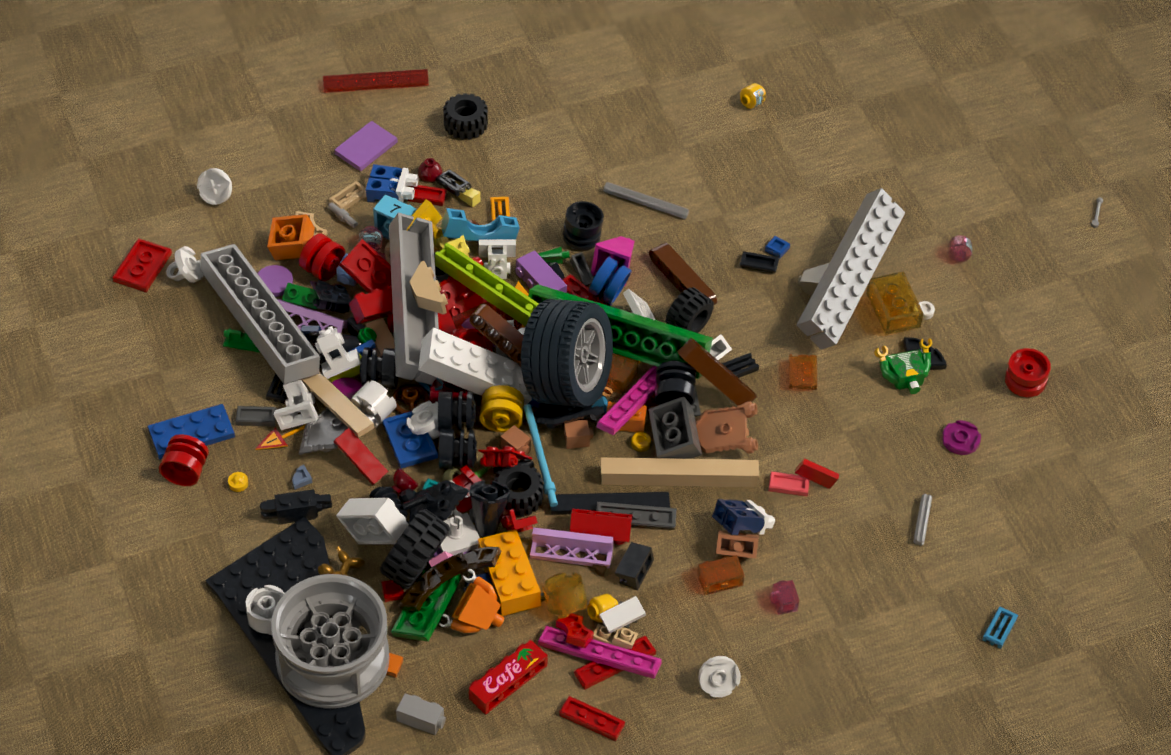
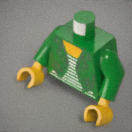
(906, 368)

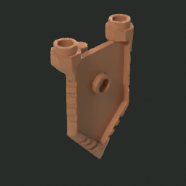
(726, 429)

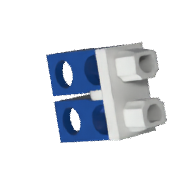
(390, 182)

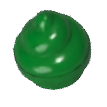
(366, 334)

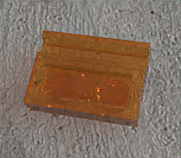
(803, 372)

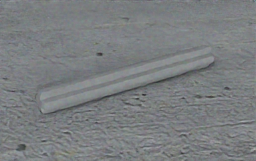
(646, 200)

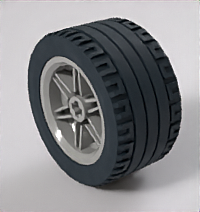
(567, 353)

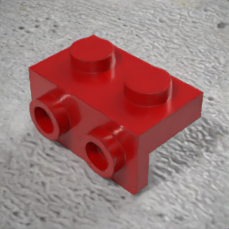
(509, 521)

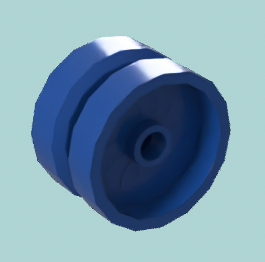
(609, 280)

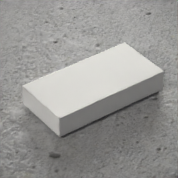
(622, 614)

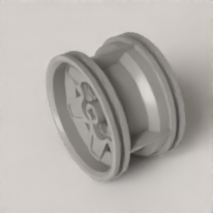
(330, 679)

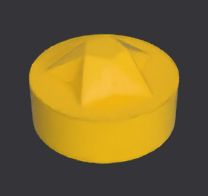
(238, 481)

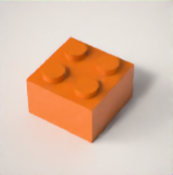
(289, 236)

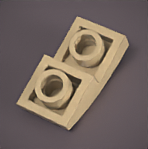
(622, 637)

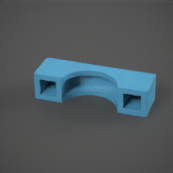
(455, 225)

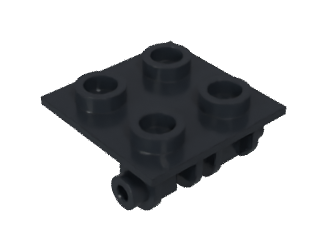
(331, 297)

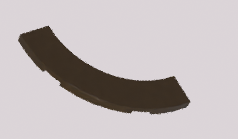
(446, 570)

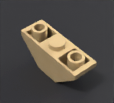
(426, 290)

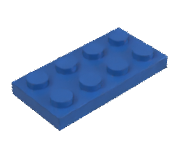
(207, 425)

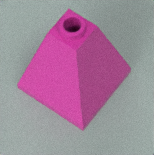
(616, 248)

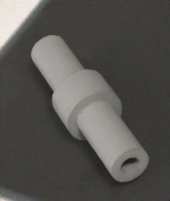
(342, 215)

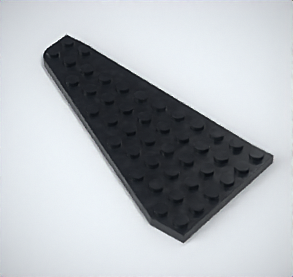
(283, 563)

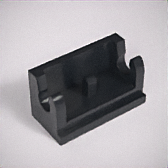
(635, 565)

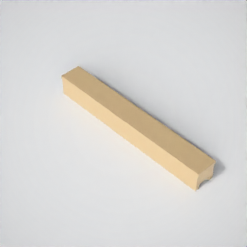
(679, 472)

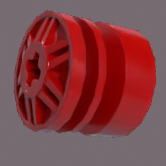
(183, 460)

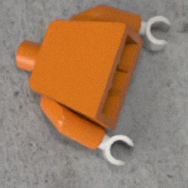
(476, 608)

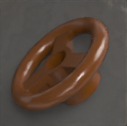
(409, 395)

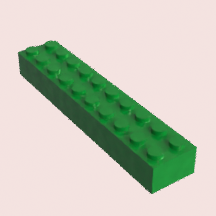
(634, 334)

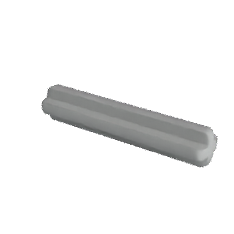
(922, 520)

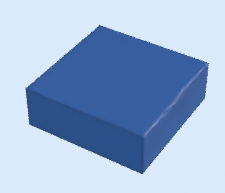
(777, 247)

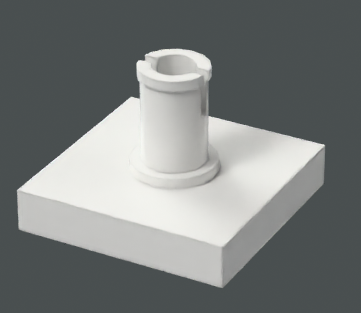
(638, 305)
(461, 536)

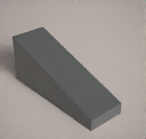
(581, 268)

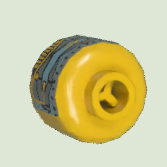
(753, 95)

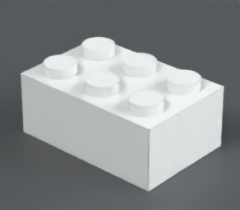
(372, 520)

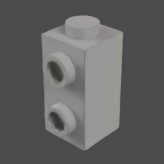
(420, 714)

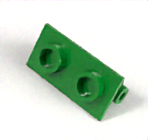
(299, 295)
(238, 340)

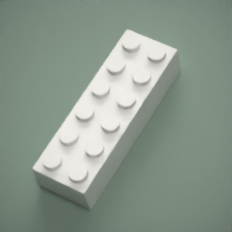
(468, 364)

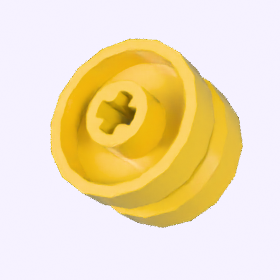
(501, 408)

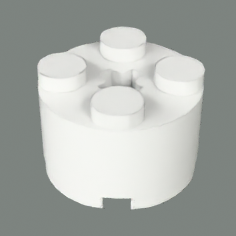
(374, 401)
(260, 607)

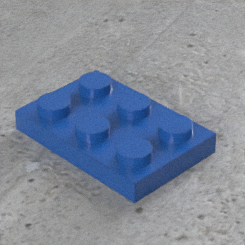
(407, 446)

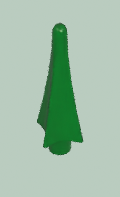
(555, 255)

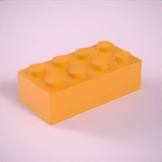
(512, 574)

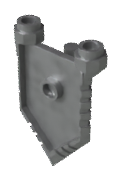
(321, 433)

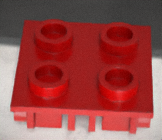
(502, 458)

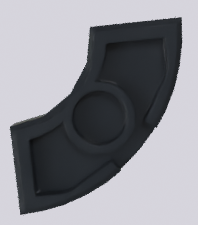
(937, 359)

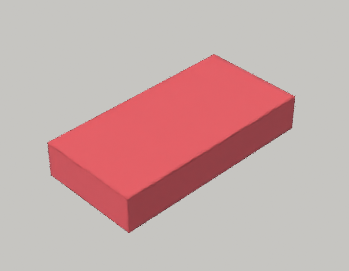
(788, 484)

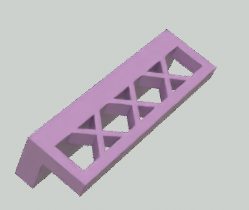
(313, 315)
(555, 540)

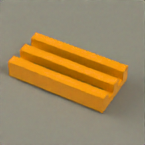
(499, 199)

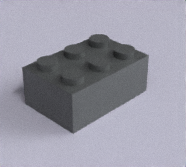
(675, 430)

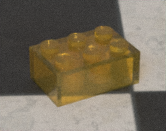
(894, 303)

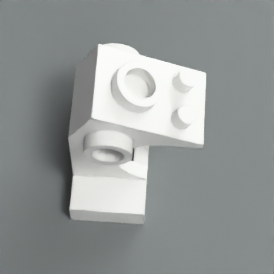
(497, 258)
(329, 341)
(298, 401)

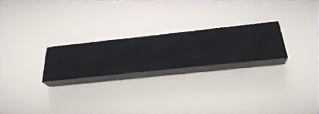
(589, 501)

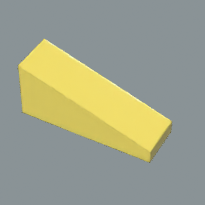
(471, 196)

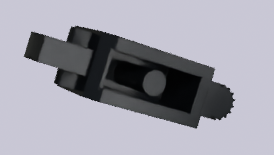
(294, 506)

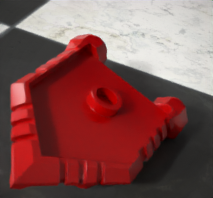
(459, 296)

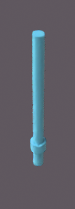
(548, 486)

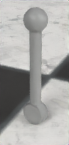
(1095, 223)

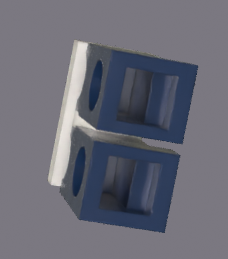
(742, 515)

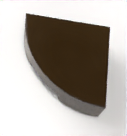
(599, 569)

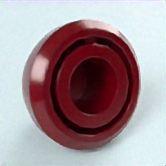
(429, 170)
(403, 481)

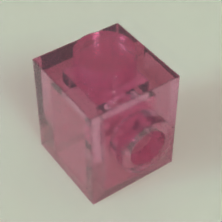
(784, 597)

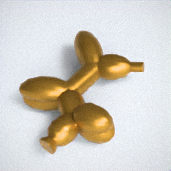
(347, 562)

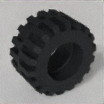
(465, 116)
(690, 310)
(522, 477)

